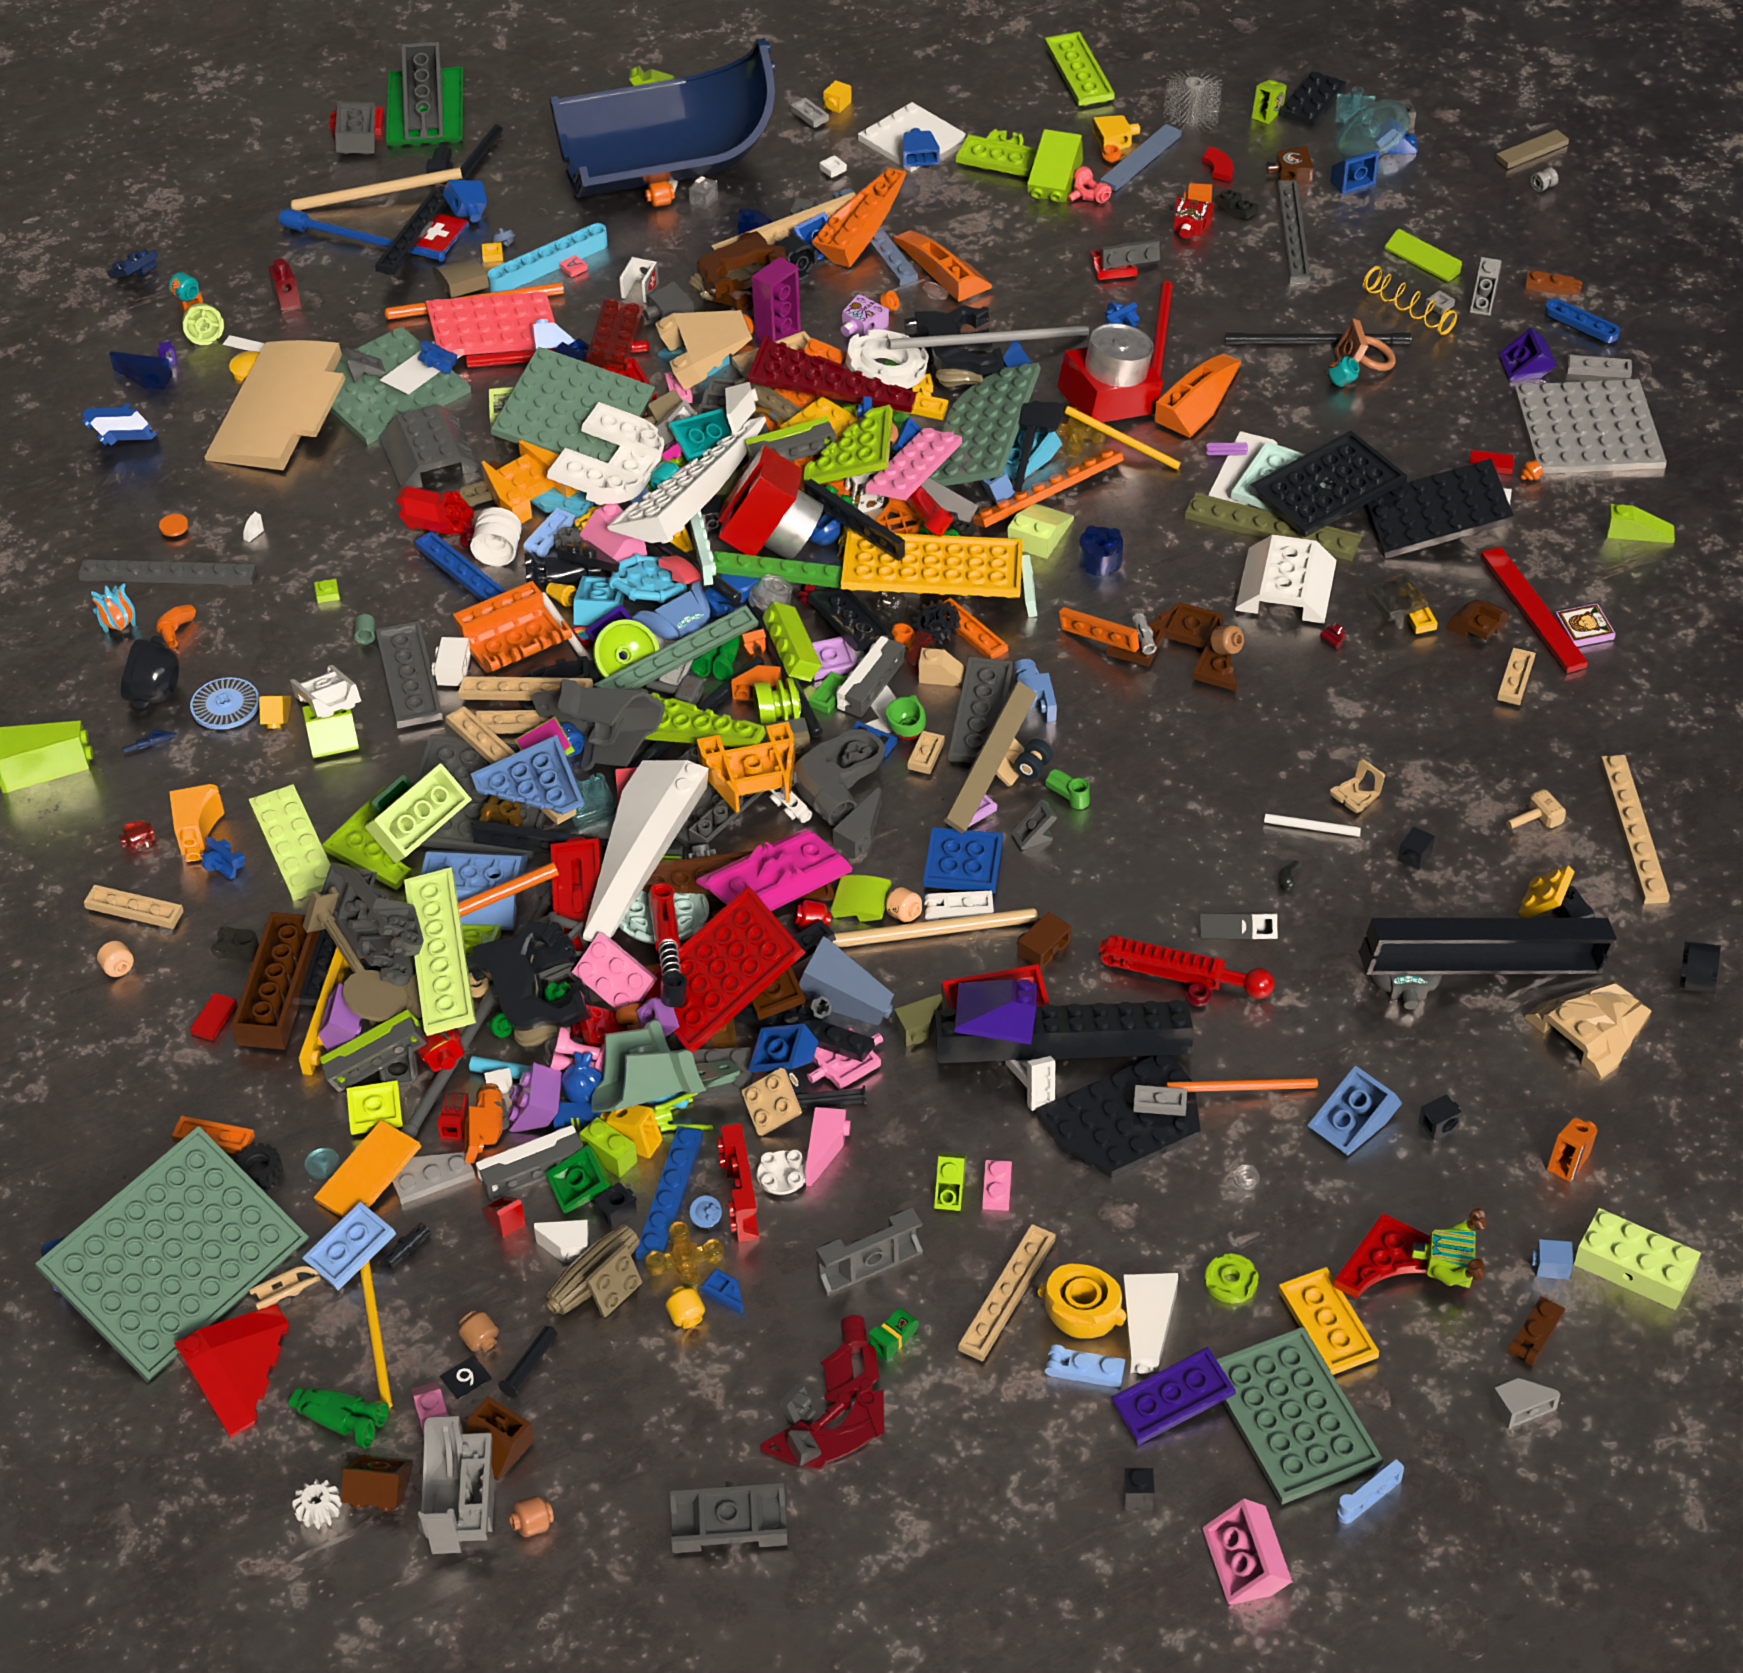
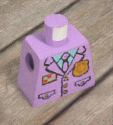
(862, 316)

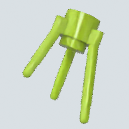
(663, 1115)

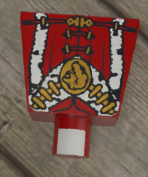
(1192, 217)

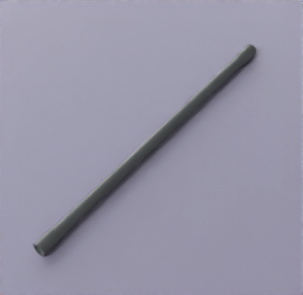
(467, 1036)

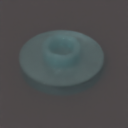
(322, 1163)

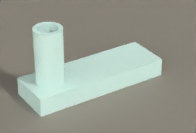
(1027, 575)

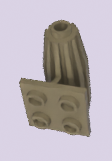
(600, 1272)

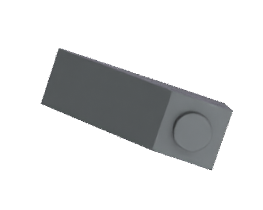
(856, 830)

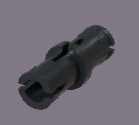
(406, 1246)

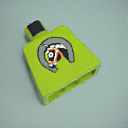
(1268, 100)

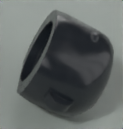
(149, 673)

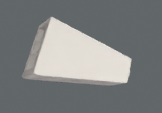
(1148, 1312)

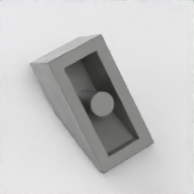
(681, 411)
(1523, 1401)

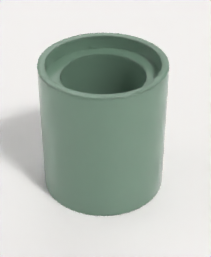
(364, 629)

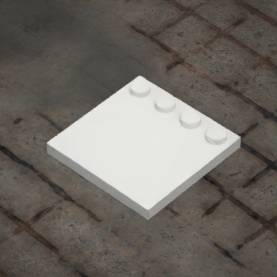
(888, 133)

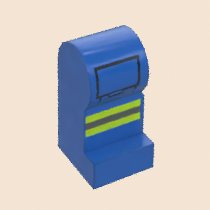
(574, 1114)

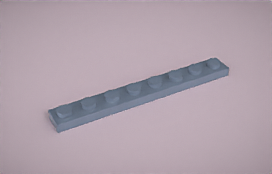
(888, 253)

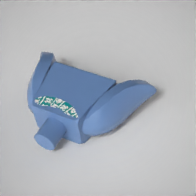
(678, 616)

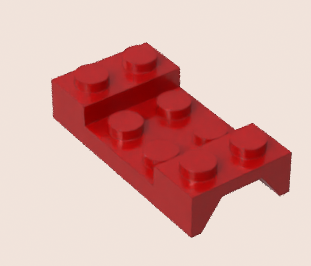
(734, 1159)

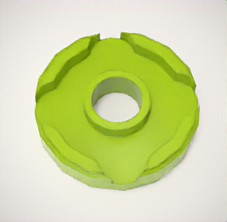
(1231, 1291)

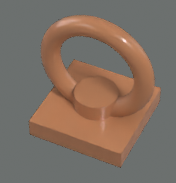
(1355, 343)

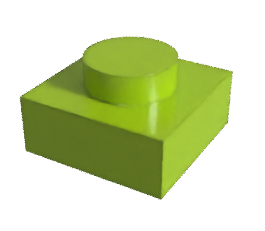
(326, 590)

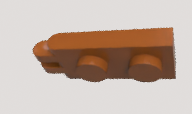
(1553, 283)

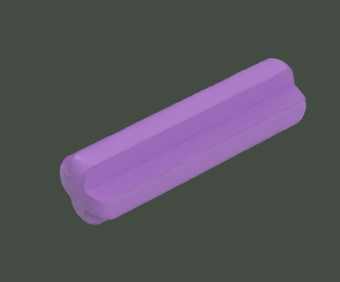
(1222, 449)

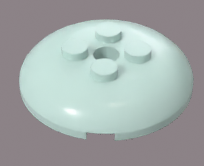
(691, 916)

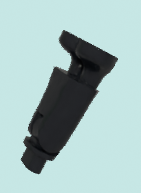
(556, 570)

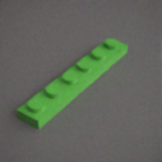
(790, 570)

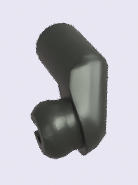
(1286, 874)

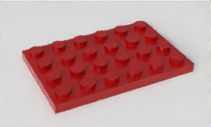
(729, 966)

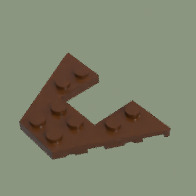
(1193, 627)

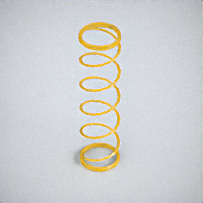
(1443, 317)

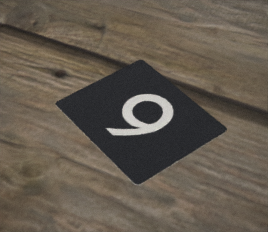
(465, 1377)

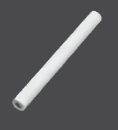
(1312, 825)

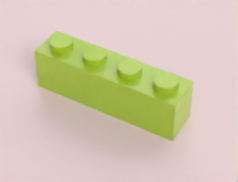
(791, 641)

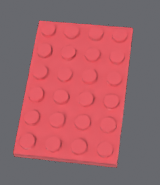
(487, 322)

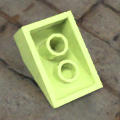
(1039, 528)

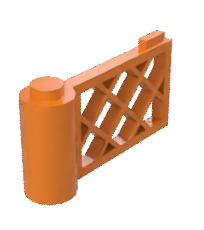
(905, 512)

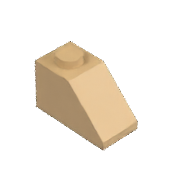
(940, 668)

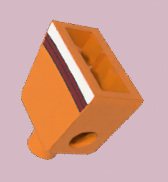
(1575, 1137)

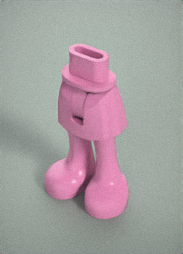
(565, 1045)

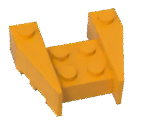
(523, 480)
(750, 767)

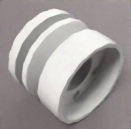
(496, 536)

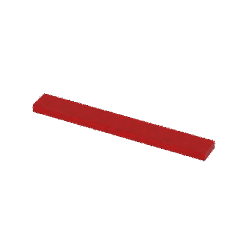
(1534, 610)

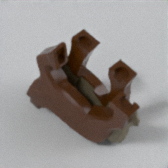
(730, 269)

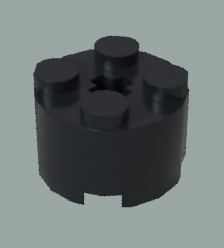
(799, 253)
(1700, 967)

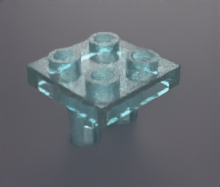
(597, 799)

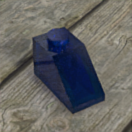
(750, 220)

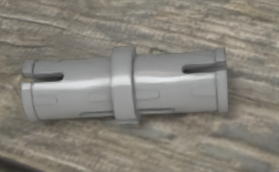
(1144, 633)

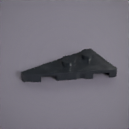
(588, 554)

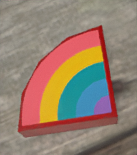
(581, 635)

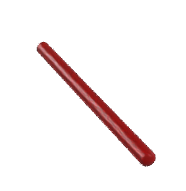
(1161, 326)
(525, 356)

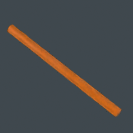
(1236, 1085)

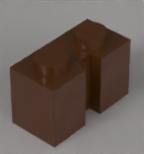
(1044, 940)

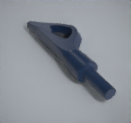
(155, 738)

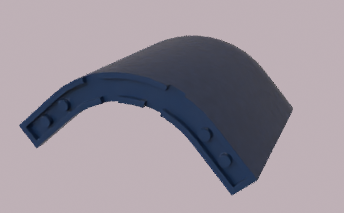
(665, 127)

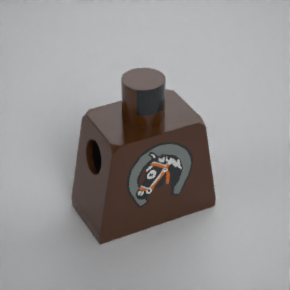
(1292, 165)

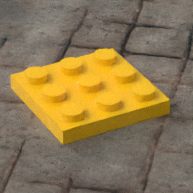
(837, 416)

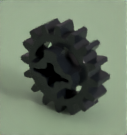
(936, 620)

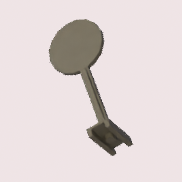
(364, 990)

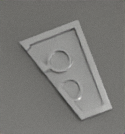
(431, 1174)

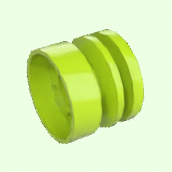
(776, 703)

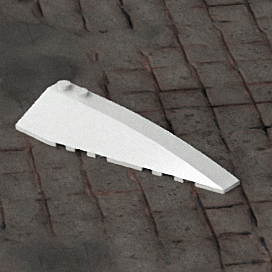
(687, 492)
(645, 825)

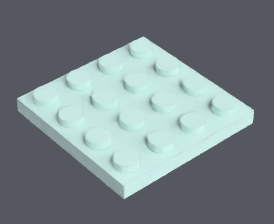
(1267, 461)

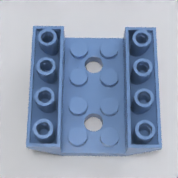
(472, 877)

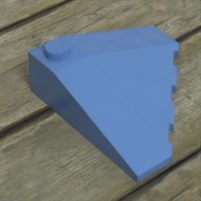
(533, 776)

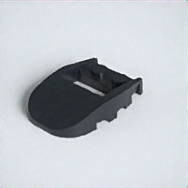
(563, 670)

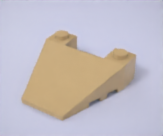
(707, 338)

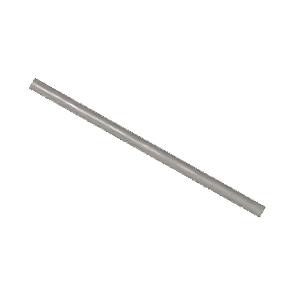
(987, 337)

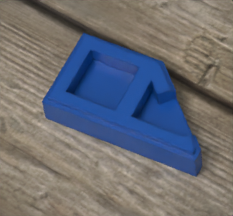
(724, 1290)

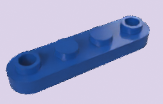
(1582, 320)

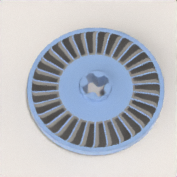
(224, 703)

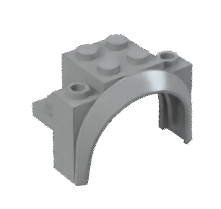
(455, 1485)

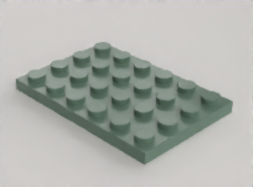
(1296, 1416)

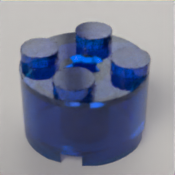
(1101, 550)

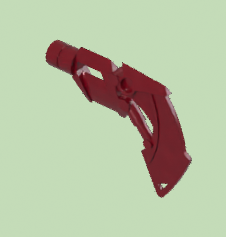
(867, 1414)

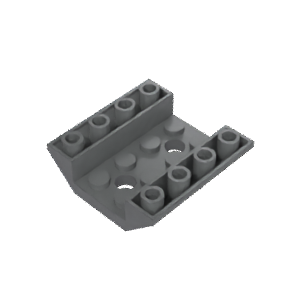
(710, 813)

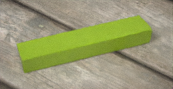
(1424, 255)

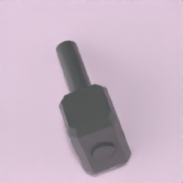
(689, 690)

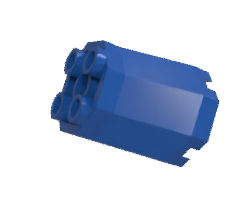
(117, 424)

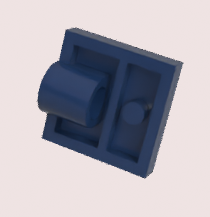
(137, 262)

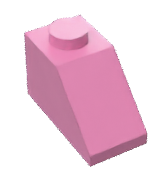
(428, 1402)

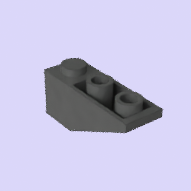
(1239, 925)

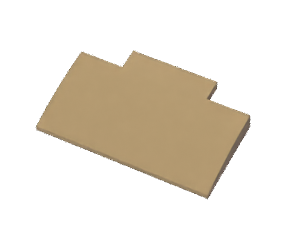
(279, 402)

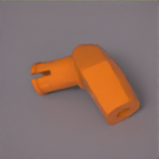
(171, 620)

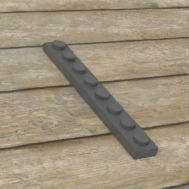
(167, 572)

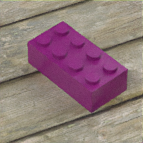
(776, 301)

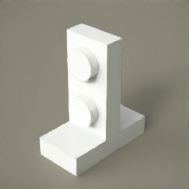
(1038, 1077)

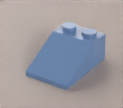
(1355, 1111)

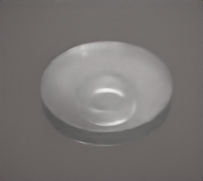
(935, 291)

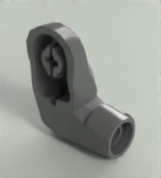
(833, 768)

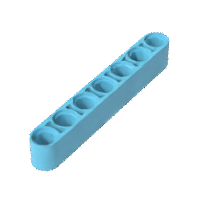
(547, 258)

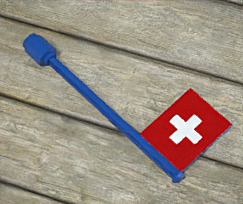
(432, 245)

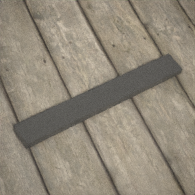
(1293, 231)

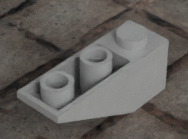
(1485, 286)

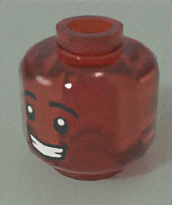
(137, 836)

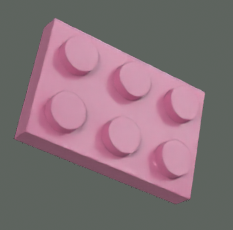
(614, 973)

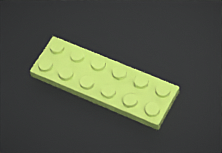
(291, 841)

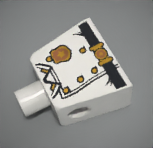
(863, 500)

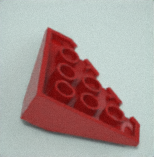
(232, 1363)

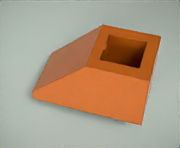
(743, 683)

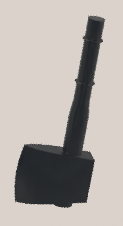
(1035, 417)

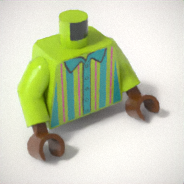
(1452, 1252)

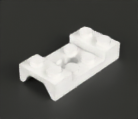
(327, 692)

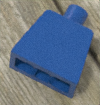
(920, 148)
(466, 198)

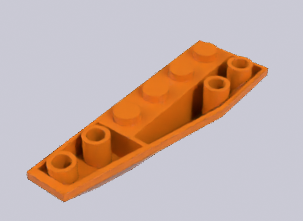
(859, 219)
(948, 270)
(1196, 395)

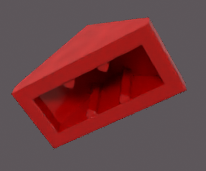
(505, 1214)

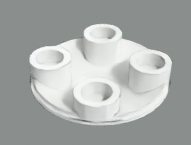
(781, 1171)

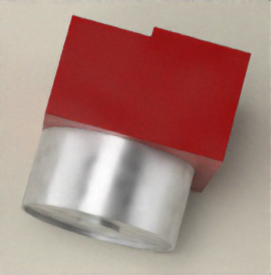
(1112, 374)
(769, 508)

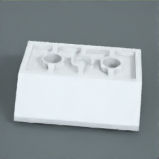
(1307, 574)

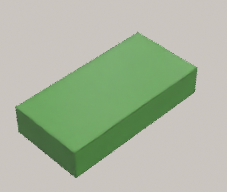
(824, 697)

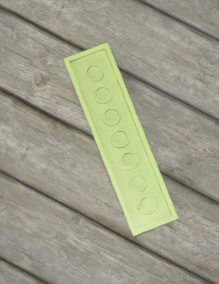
(441, 962)

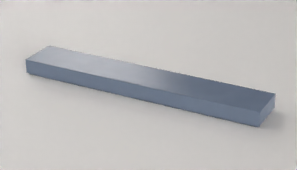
(1141, 157)

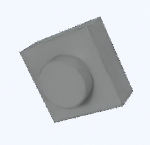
(1442, 302)

